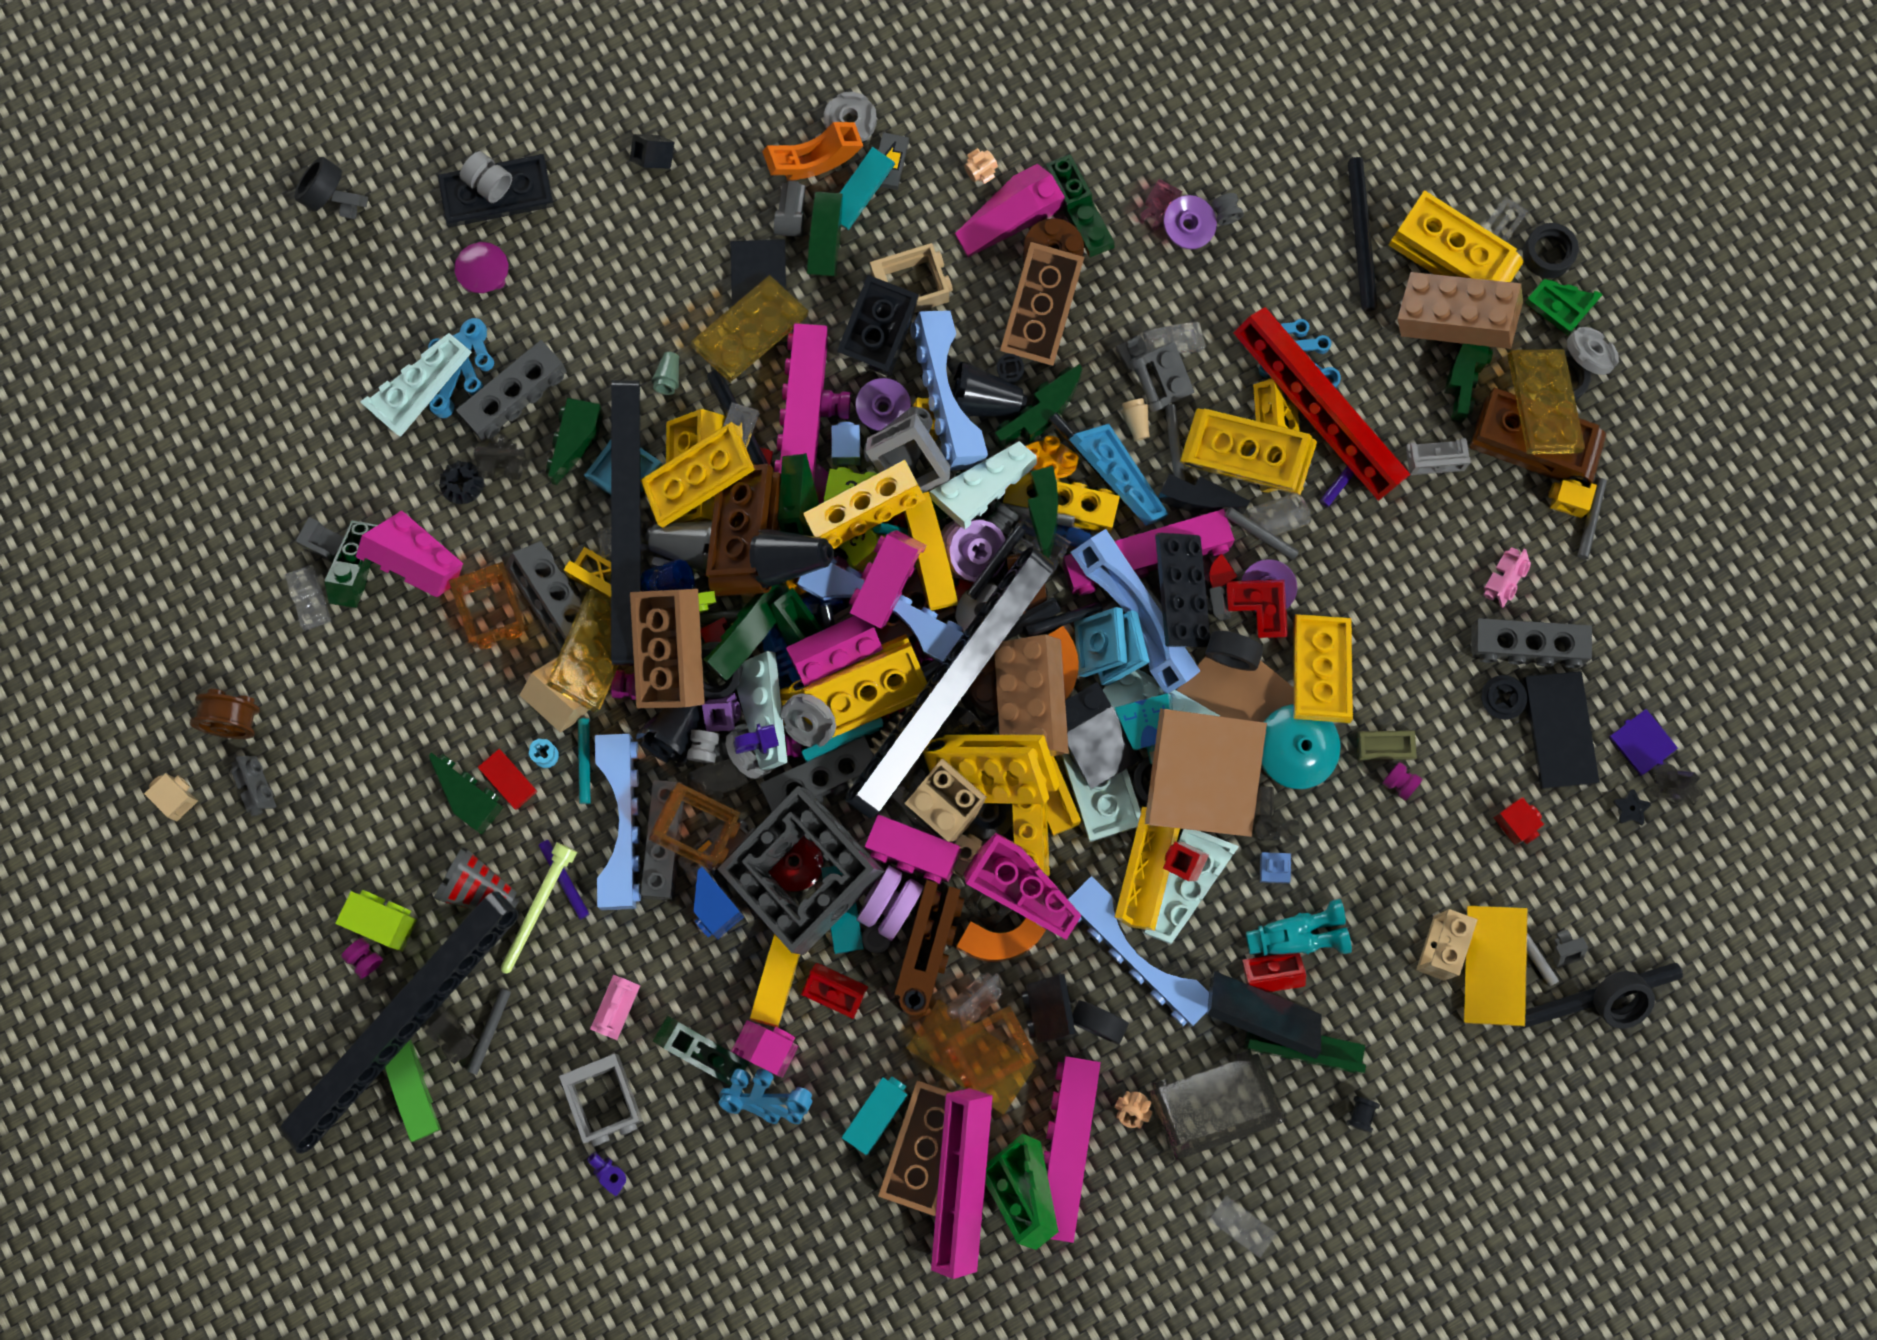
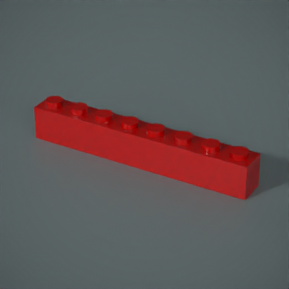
(1321, 403)

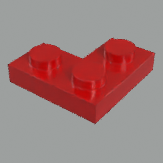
(1266, 598)

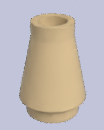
(1136, 416)

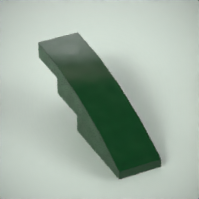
(745, 633)

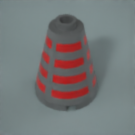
(470, 882)

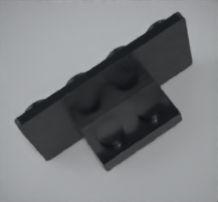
(1182, 590)

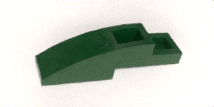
(1079, 206)
(1464, 376)
(1047, 400)

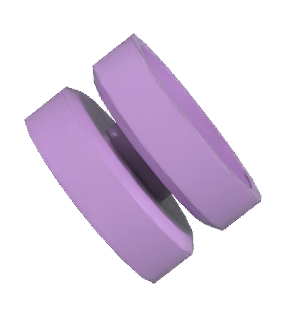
(971, 548)
(887, 901)

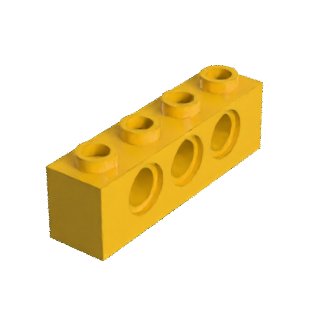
(1077, 494)
(865, 505)
(1032, 832)

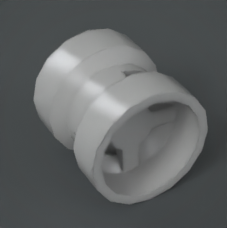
(703, 746)

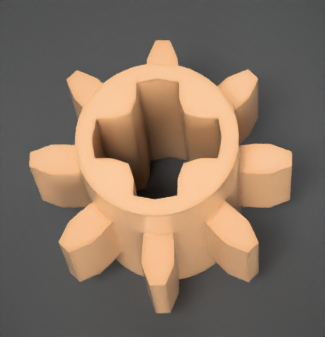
(981, 166)
(1133, 1109)

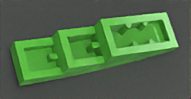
(412, 1093)

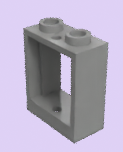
(901, 433)
(590, 1071)

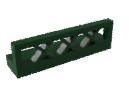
(1334, 1053)

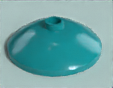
(1287, 761)

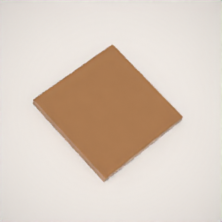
(1238, 692)
(1205, 773)

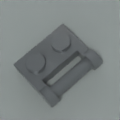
(1169, 372)

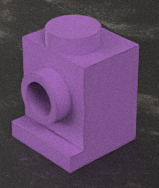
(726, 712)

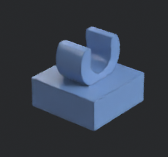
(1275, 867)

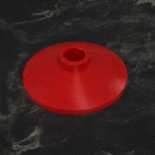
(805, 873)

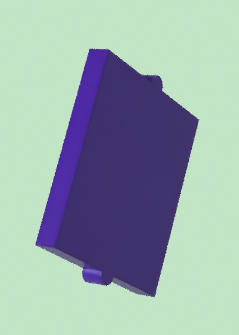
(1643, 742)

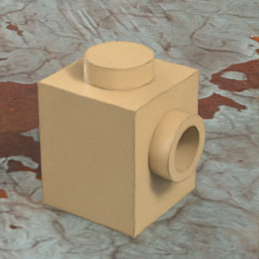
(171, 795)
(969, 846)

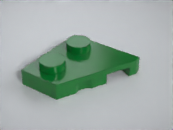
(1562, 304)

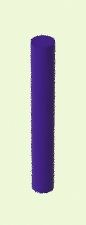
(1337, 487)
(566, 883)

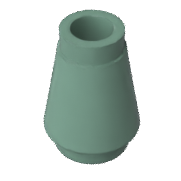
(667, 374)

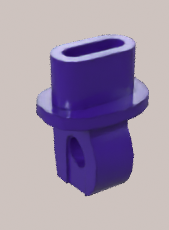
(762, 739)
(604, 1170)

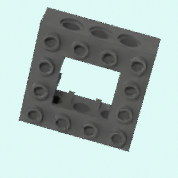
(750, 865)

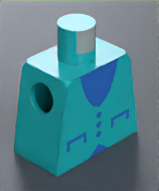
(1141, 721)

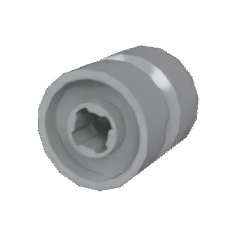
(490, 179)

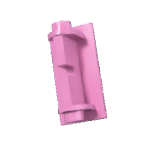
(1514, 567)
(615, 1007)

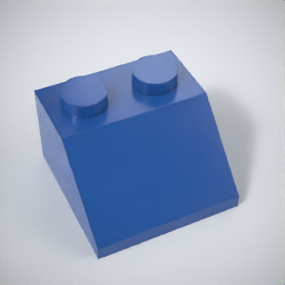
(713, 907)

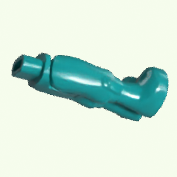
(1295, 934)

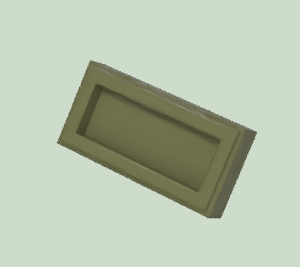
(1386, 745)

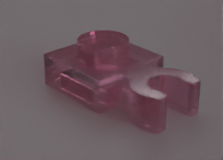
(1158, 202)

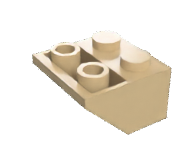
(552, 705)
(946, 801)

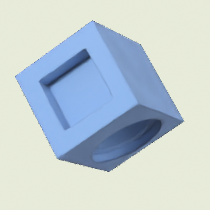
(846, 444)

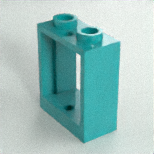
(876, 1115)

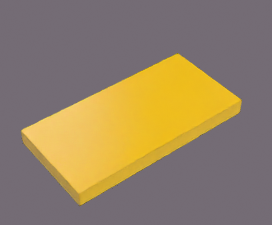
(697, 474)
(1323, 668)
(1496, 967)

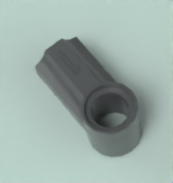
(790, 216)

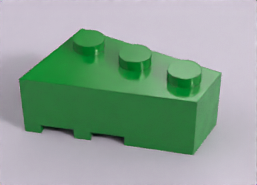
(1022, 1191)

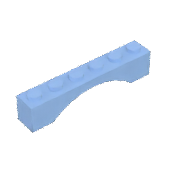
(960, 438)
(1108, 567)
(933, 635)
(617, 881)
(1182, 995)

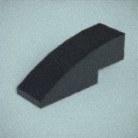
(1201, 498)

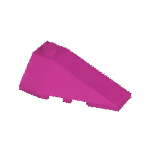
(1016, 206)
(1013, 879)

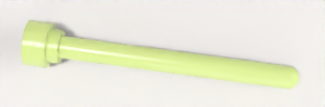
(561, 858)

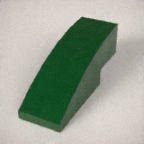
(825, 234)
(1044, 508)
(794, 618)

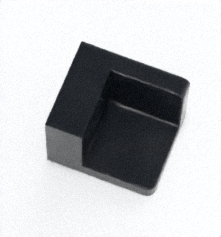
(651, 151)

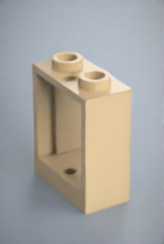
(913, 257)
(1453, 936)

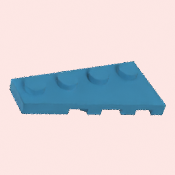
(1119, 470)

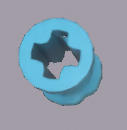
(535, 755)

